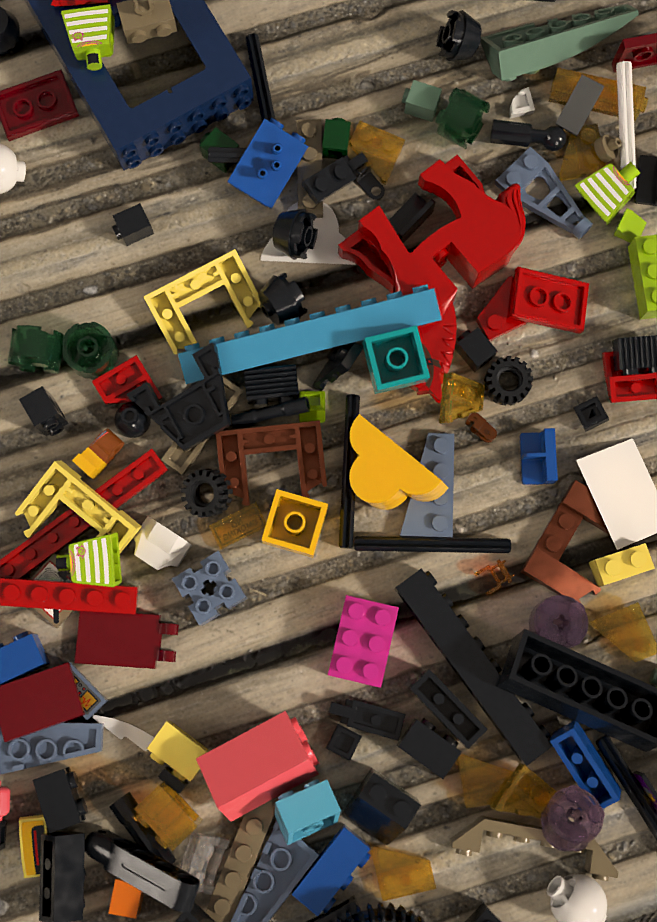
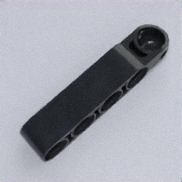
(143, 870)

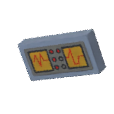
(90, 697)

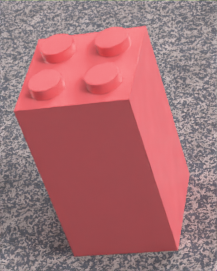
(258, 765)

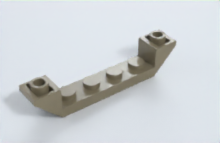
(470, 840)

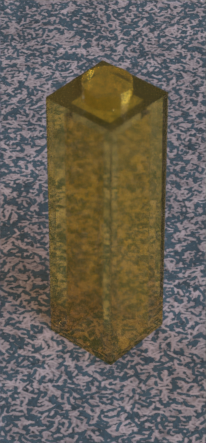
(607, 103)

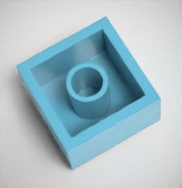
(306, 811)

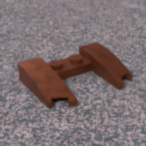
(303, 436)
(544, 562)

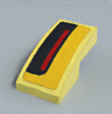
(30, 843)

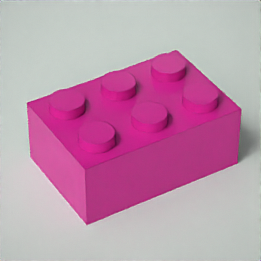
(363, 641)

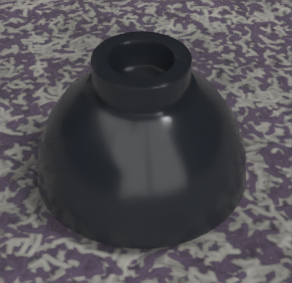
(131, 420)

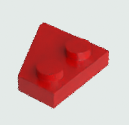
(494, 318)
(121, 380)

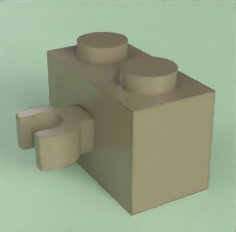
(146, 19)

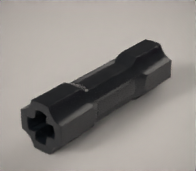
(145, 837)

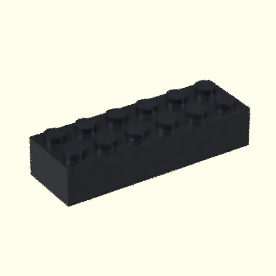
(581, 689)

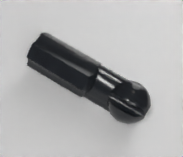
(523, 135)

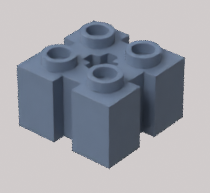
(193, 585)

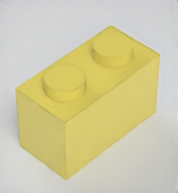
(621, 565)
(177, 750)

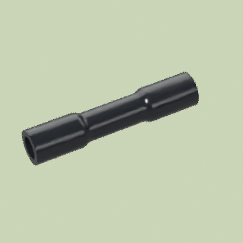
(287, 408)

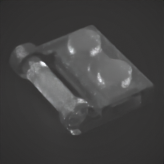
(197, 856)

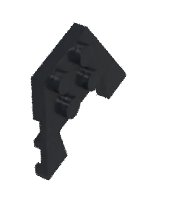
(196, 411)

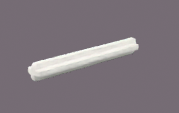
(626, 115)

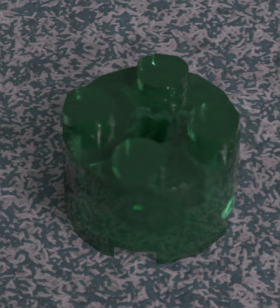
(462, 117)
(86, 336)
(35, 349)

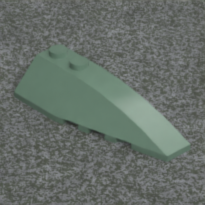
(533, 48)

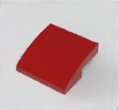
(628, 387)

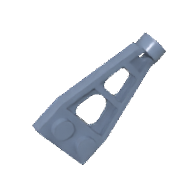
(524, 171)

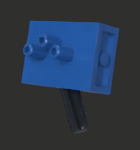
(265, 163)

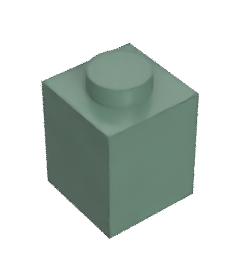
(421, 100)

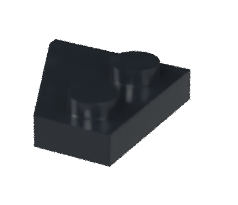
(339, 362)

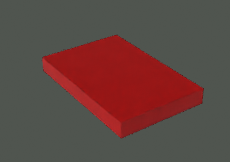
(549, 300)

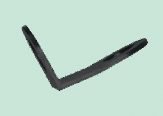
(368, 181)

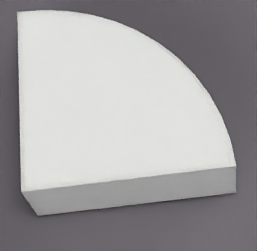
(522, 104)

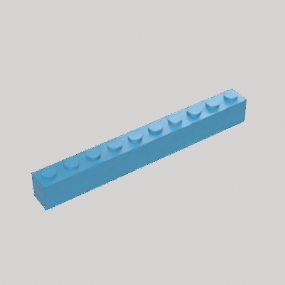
(318, 332)

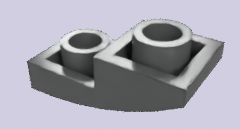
(579, 105)

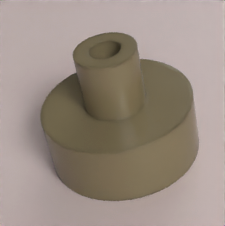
(607, 147)

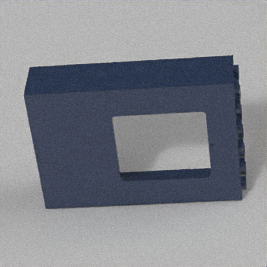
(167, 117)

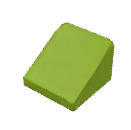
(629, 226)
(317, 406)

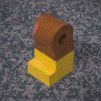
(99, 453)

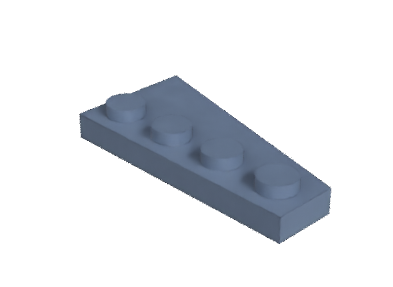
(435, 516)
(50, 745)
(274, 877)

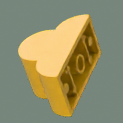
(387, 473)

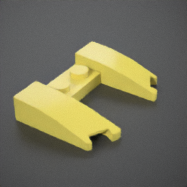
(225, 271)
(65, 486)

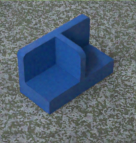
(538, 457)

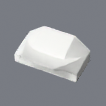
(159, 545)

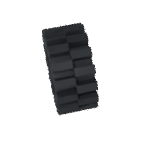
(508, 365)
(193, 497)

